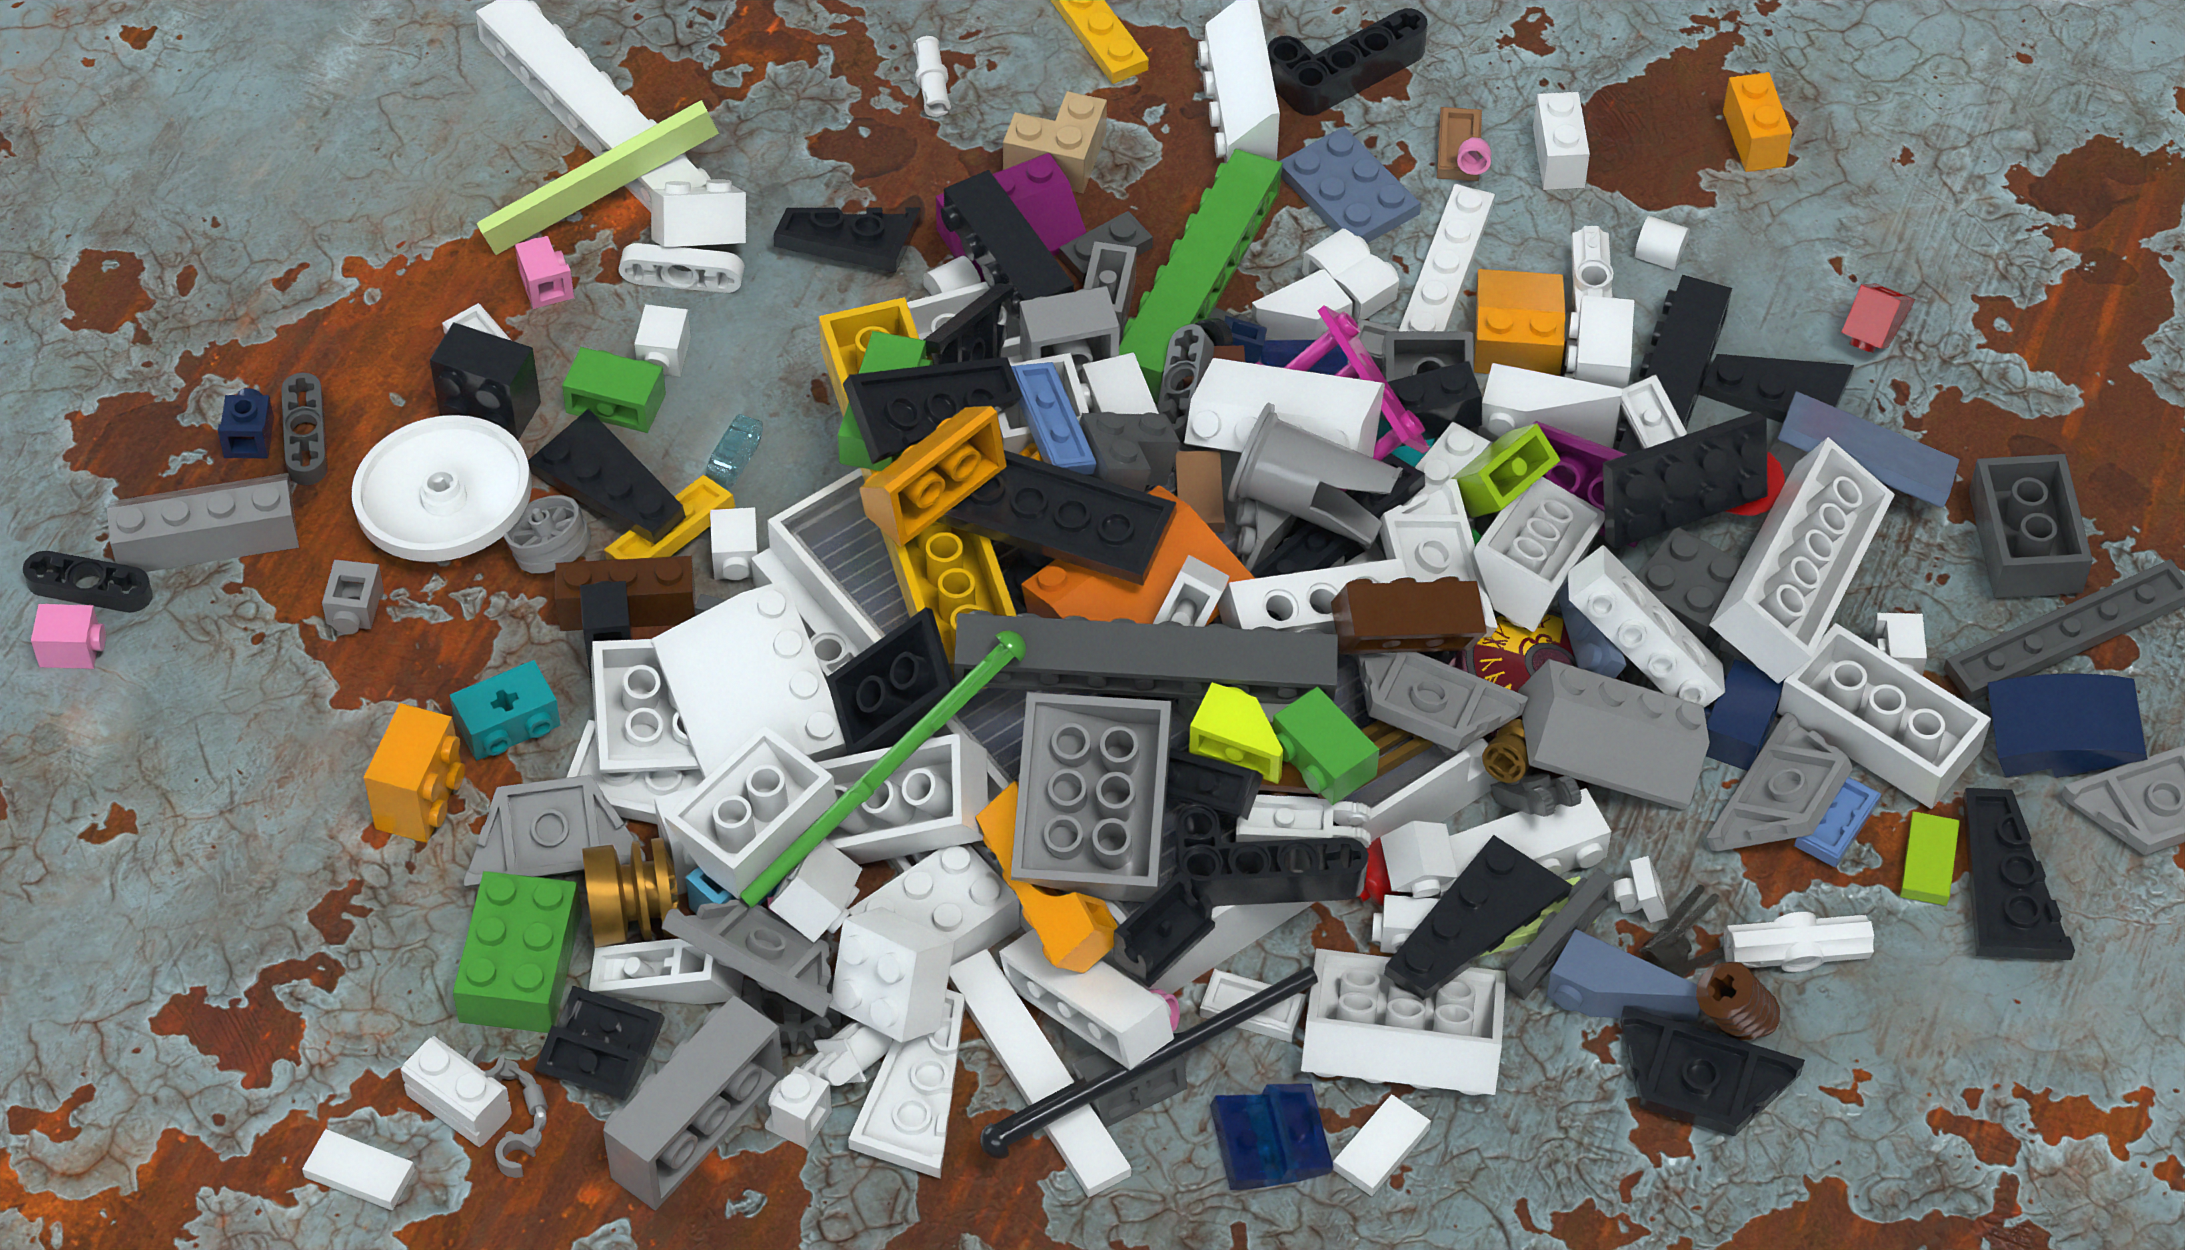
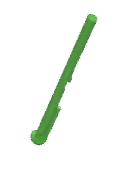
(1011, 645)

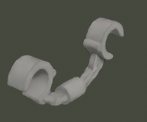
(536, 1105)

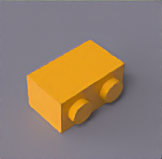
(1757, 122)

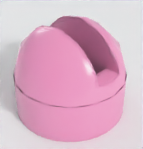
(1469, 160)

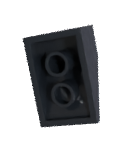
(891, 685)

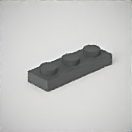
(1585, 904)

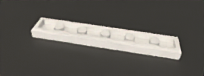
(1036, 1070)

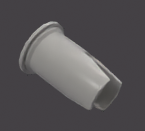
(1290, 471)

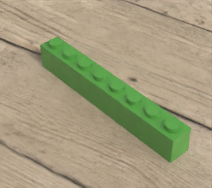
(1202, 260)

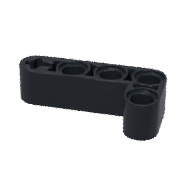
(1348, 67)
(1331, 866)

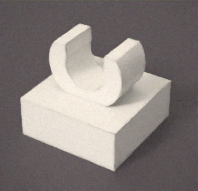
(1642, 891)

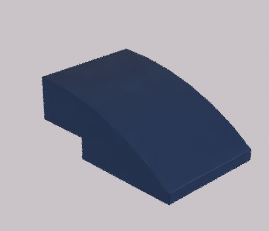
(2066, 723)

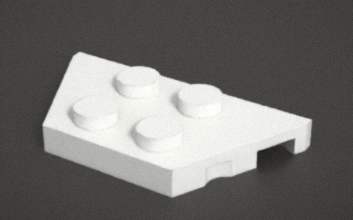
(1435, 541)

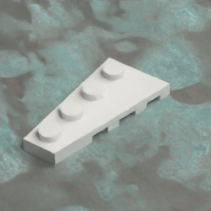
(912, 1097)

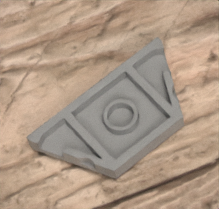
(1435, 698)
(1783, 789)
(2137, 801)
(544, 826)
(761, 948)

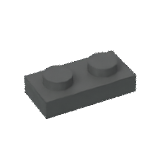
(1120, 230)

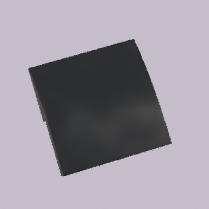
(600, 1043)

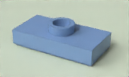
(1841, 823)

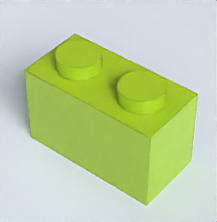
(1505, 470)

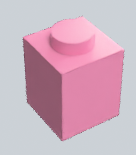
(67, 636)

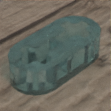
(734, 451)

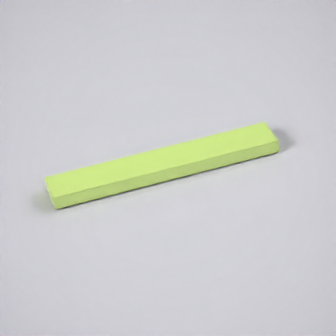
(598, 177)

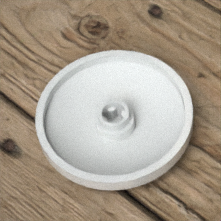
(441, 488)

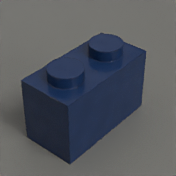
(1742, 715)

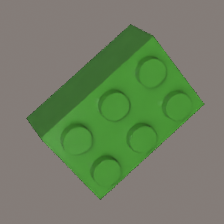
(517, 952)

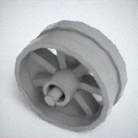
(548, 534)

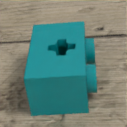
(505, 710)

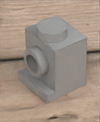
(350, 604)

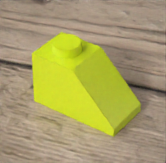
(1236, 731)

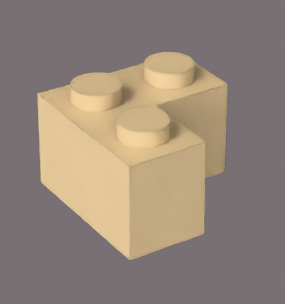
(1070, 139)

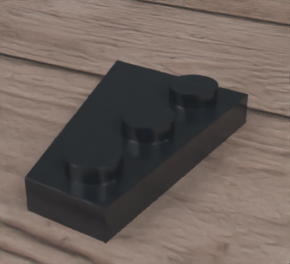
(1771, 383)

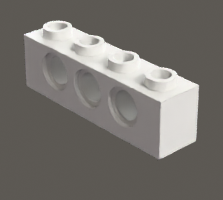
(1291, 595)
(1644, 629)

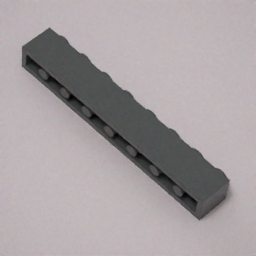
(1150, 658)

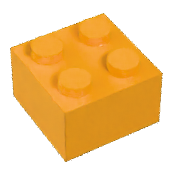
(414, 773)

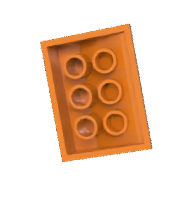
(1076, 591)

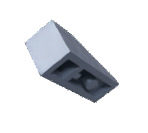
(1604, 979)

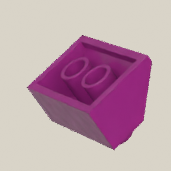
(1043, 199)
(1579, 467)

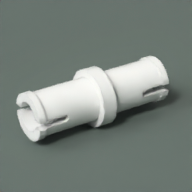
(931, 76)

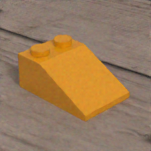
(1519, 321)

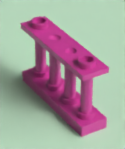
(1344, 331)

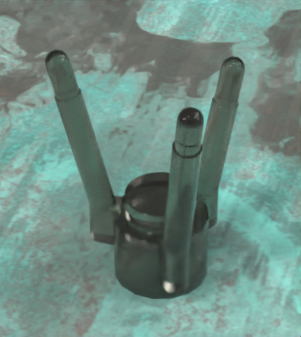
(1670, 946)

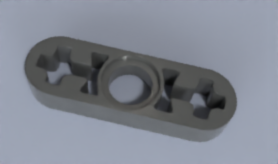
(1178, 366)
(314, 441)

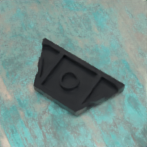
(973, 331)
(1702, 1073)

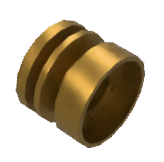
(628, 891)

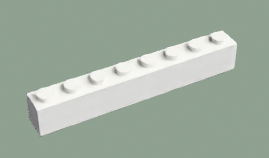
(574, 88)

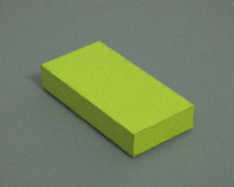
(1929, 858)

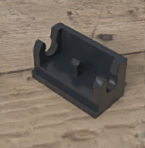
(1162, 930)

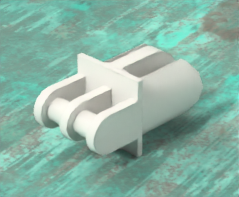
(848, 1054)

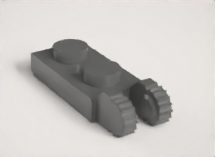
(1537, 793)

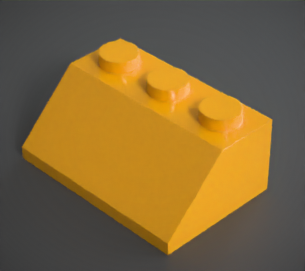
(935, 474)

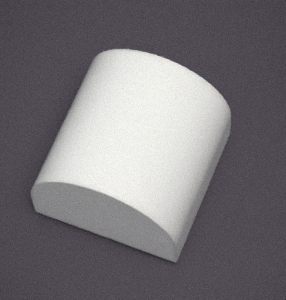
(1661, 242)
(951, 276)

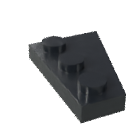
(860, 239)

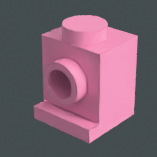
(543, 272)

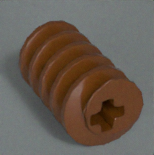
(1737, 1001)

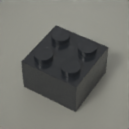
(485, 378)

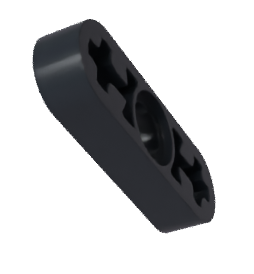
(101, 595)

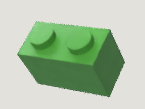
(614, 389)
(1325, 746)

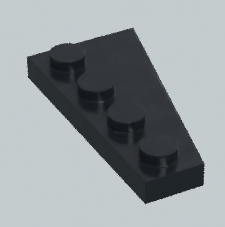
(910, 403)
(607, 477)
(2007, 883)
(1475, 916)

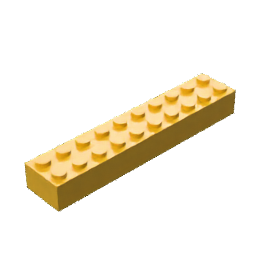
(941, 564)

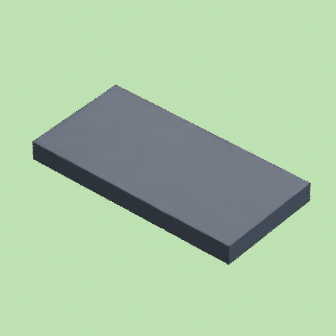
(1883, 453)

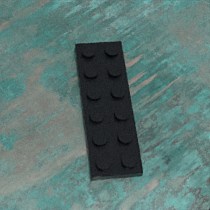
(1068, 517)

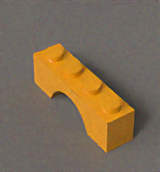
(1071, 926)

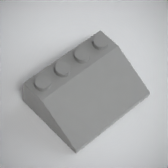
(1092, 795)

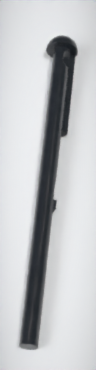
(998, 1136)

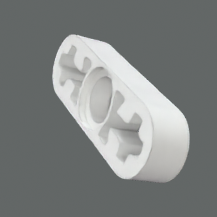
(642, 264)

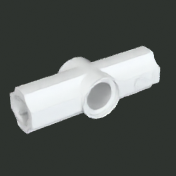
(1590, 264)
(1799, 941)

